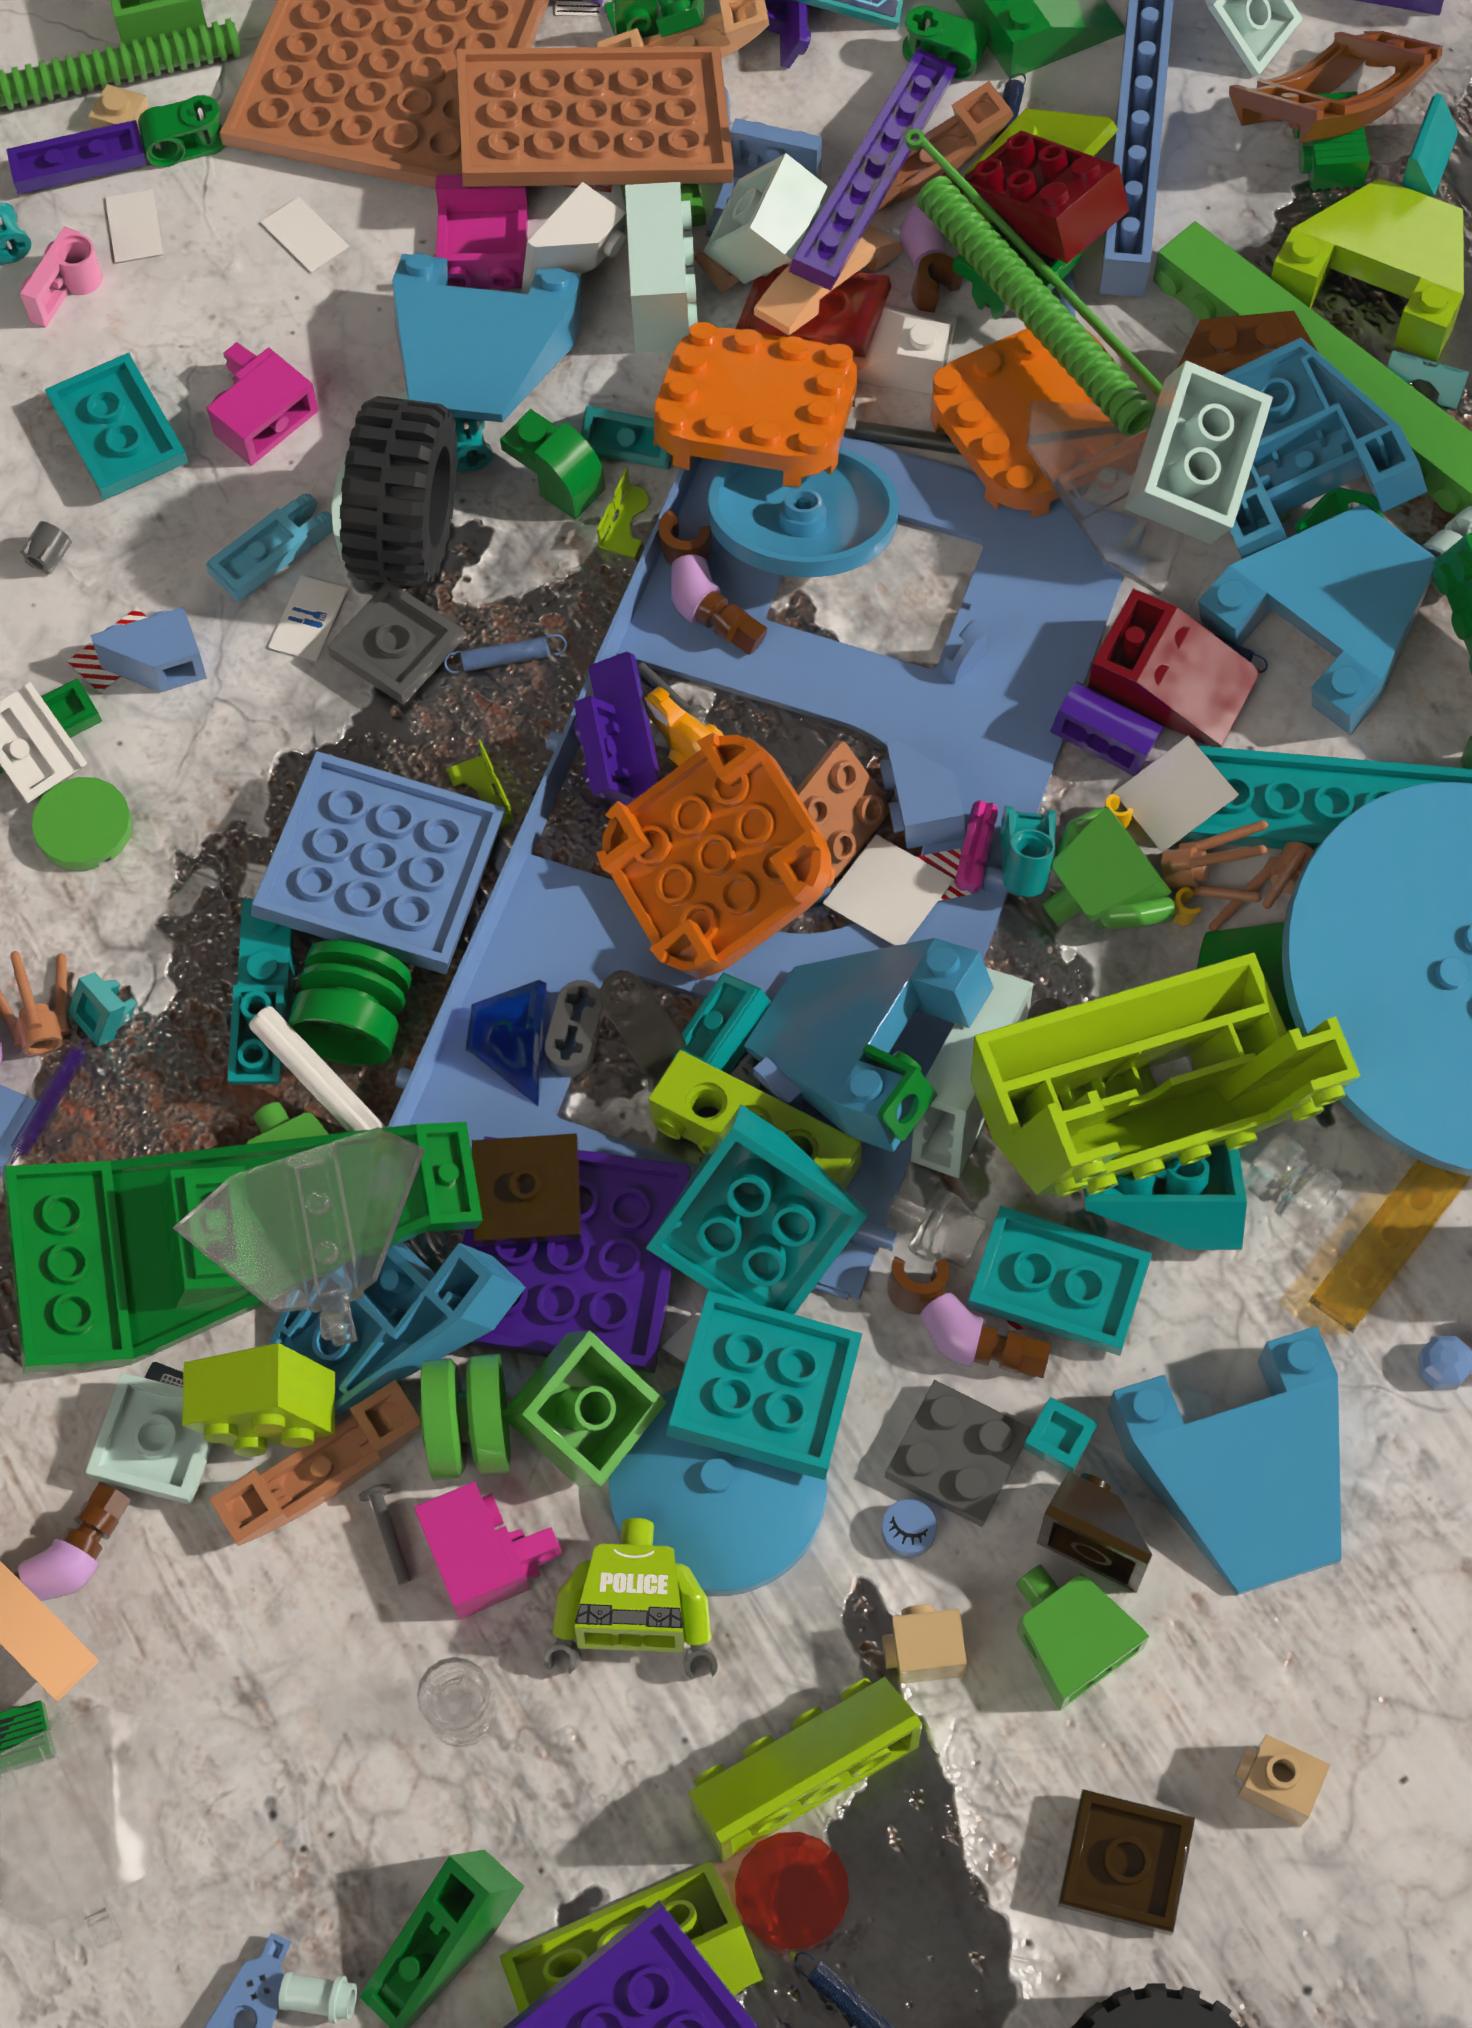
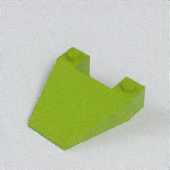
(1389, 241)

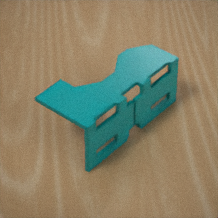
(1446, 381)

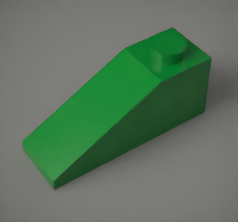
(441, 1936)

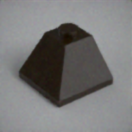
(1095, 1531)

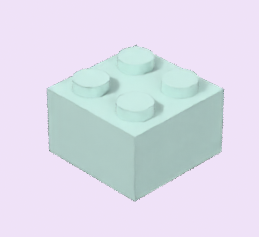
(766, 219)

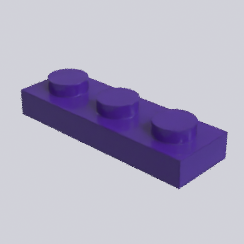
(76, 156)

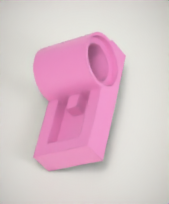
(66, 268)

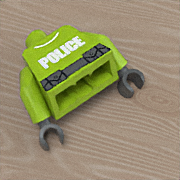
(632, 1601)

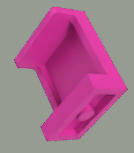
(482, 233)

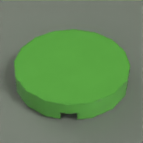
(82, 823)

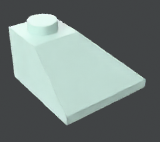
(1256, 27)

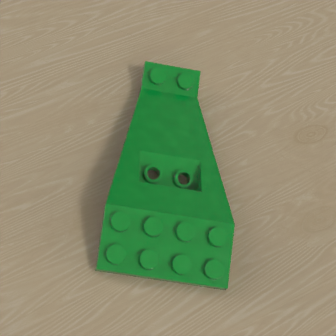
(115, 1283)

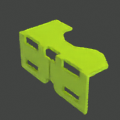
(619, 534)
(477, 777)

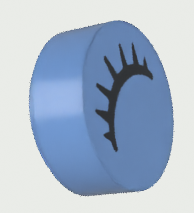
(908, 1528)

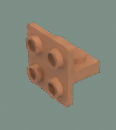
(843, 803)

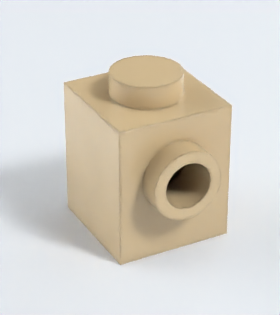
(925, 1645)
(1281, 1779)

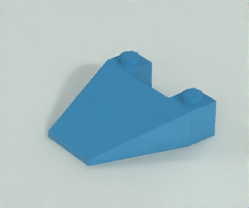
(480, 346)
(1314, 441)
(1342, 585)
(842, 1003)
(406, 1319)
(1252, 1481)

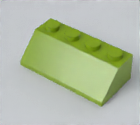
(805, 1766)
(694, 1901)

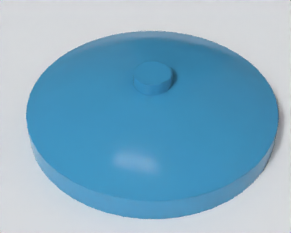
(808, 529)
(720, 1512)

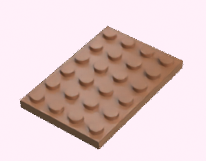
(593, 116)

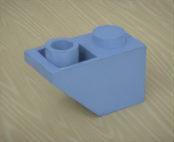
(152, 651)
(925, 794)

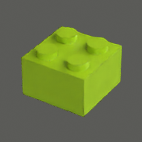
(259, 1399)

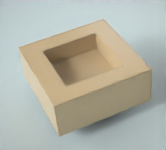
(117, 106)

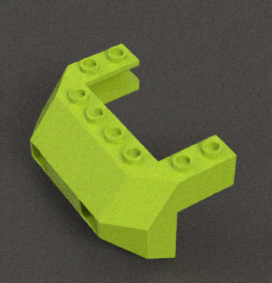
(1115, 1114)

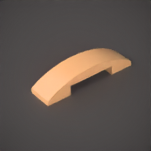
(731, 30)
(795, 300)
(40, 1639)

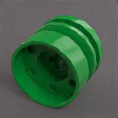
(350, 1002)

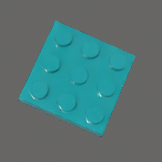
(765, 1385)

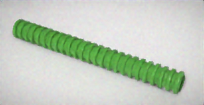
(118, 64)
(1036, 306)

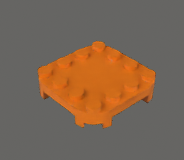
(755, 401)
(985, 413)
(716, 856)

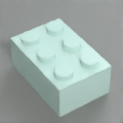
(657, 265)
(1198, 452)

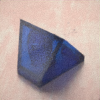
(511, 1035)

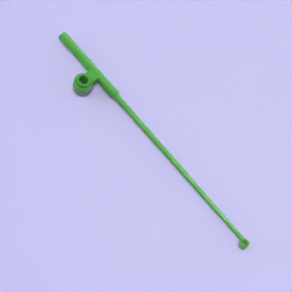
(1119, 348)

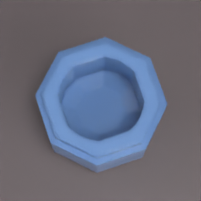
(1445, 1362)

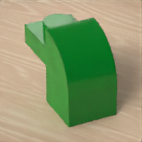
(562, 459)

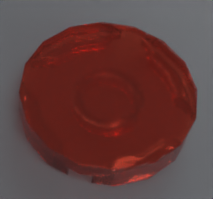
(792, 1891)

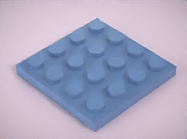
(379, 862)

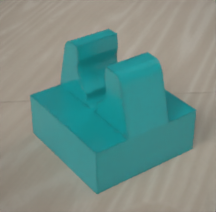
(99, 1009)
(1060, 1435)

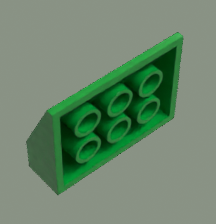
(1040, 32)

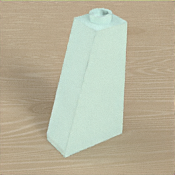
(955, 1118)

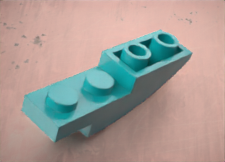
(263, 980)

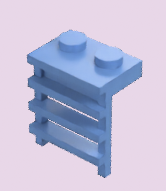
(758, 144)

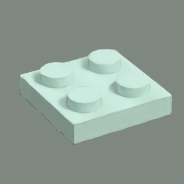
(146, 1444)

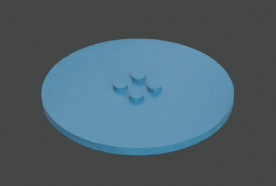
(1387, 949)

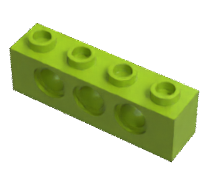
(695, 1085)

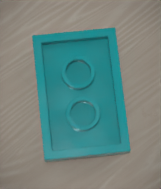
(116, 426)
(1059, 1280)

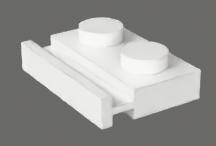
(34, 744)

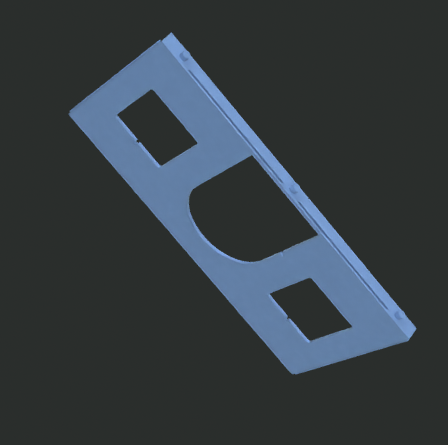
(545, 921)

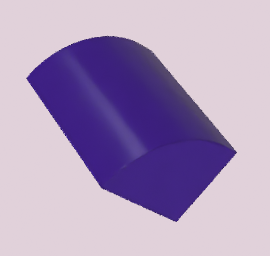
(1106, 728)

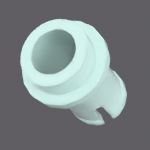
(318, 1996)

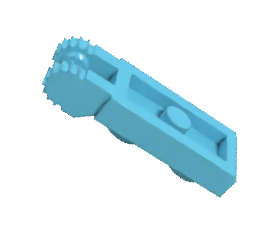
(269, 546)

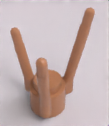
(1191, 863)
(1283, 872)
(38, 1028)

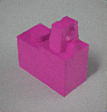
(262, 405)
(475, 1559)

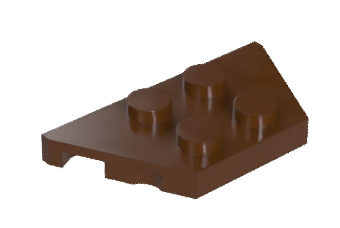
(1237, 340)

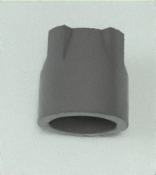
(45, 547)

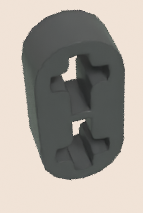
(563, 1025)

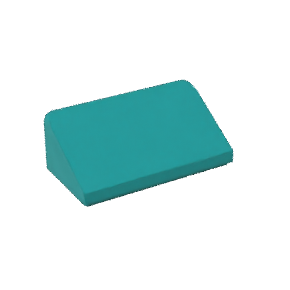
(1431, 148)
(623, 437)
(725, 1022)

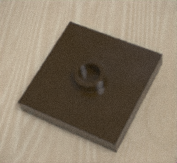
(528, 1189)
(1126, 1862)

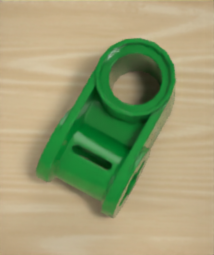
(947, 37)
(177, 133)

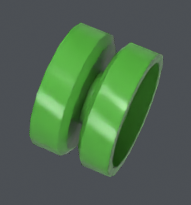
(461, 1417)

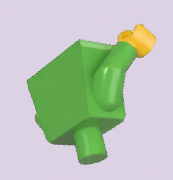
(1111, 876)

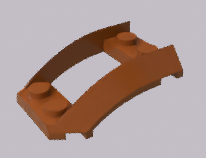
(1294, 95)

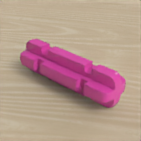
(976, 846)

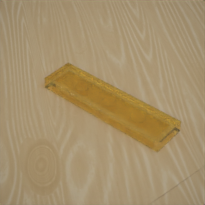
(1387, 1243)

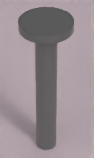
(654, 680)
(376, 1496)

